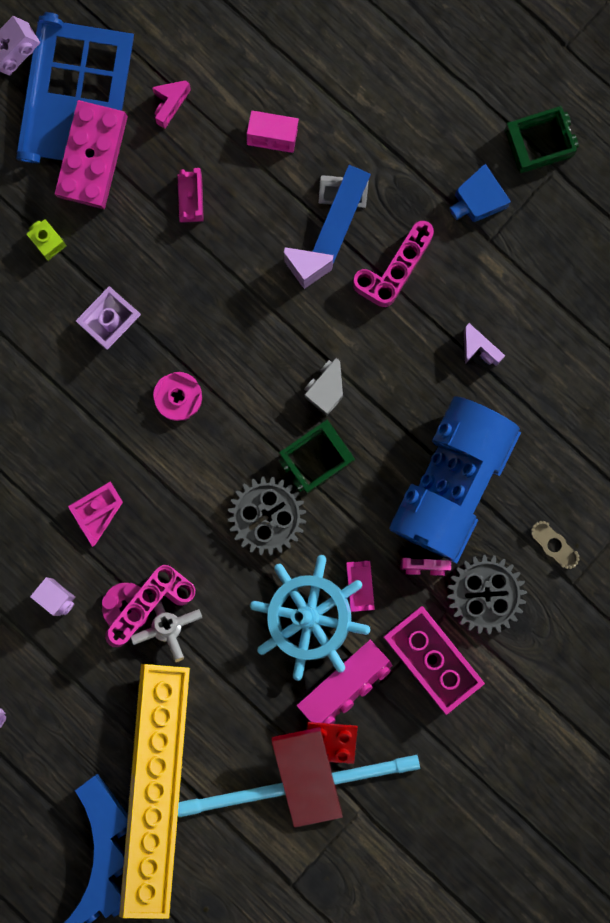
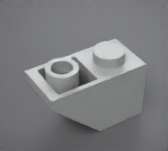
(327, 390)

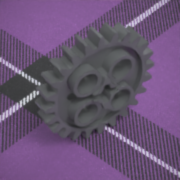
(253, 498)
(488, 616)

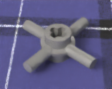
(166, 635)

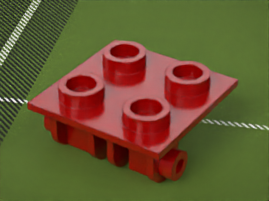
(338, 740)

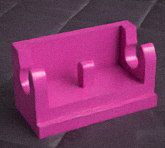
(272, 131)
(190, 196)
(363, 598)

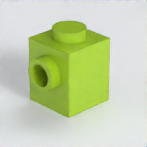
(45, 239)

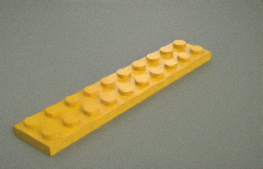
(154, 792)

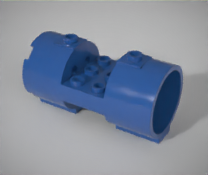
(470, 449)

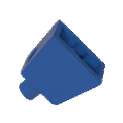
(480, 196)

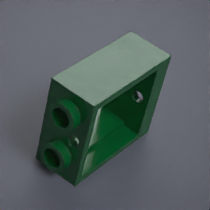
(517, 145)
(335, 441)

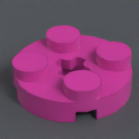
(173, 383)
(113, 602)

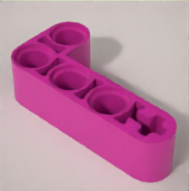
(399, 262)
(144, 608)

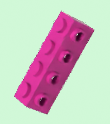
(341, 689)

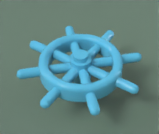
(309, 617)

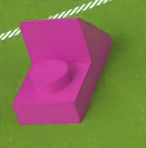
(173, 95)

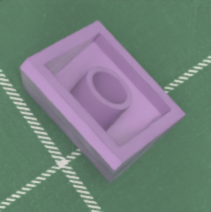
(307, 265)
(108, 318)

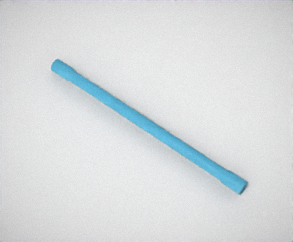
(198, 805)

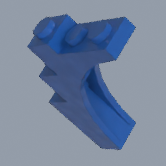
(106, 820)

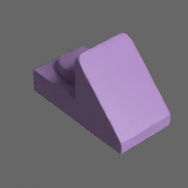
(476, 341)

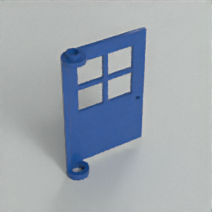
(49, 115)

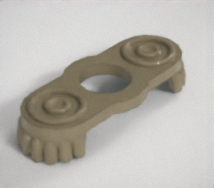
(565, 556)

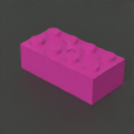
(86, 178)
(451, 677)

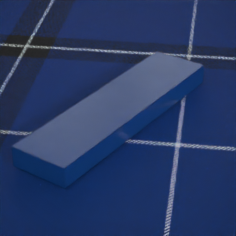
(342, 211)

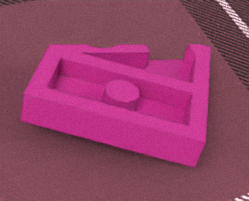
(96, 511)
(436, 567)

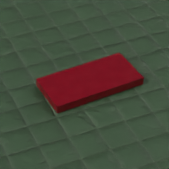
(307, 777)

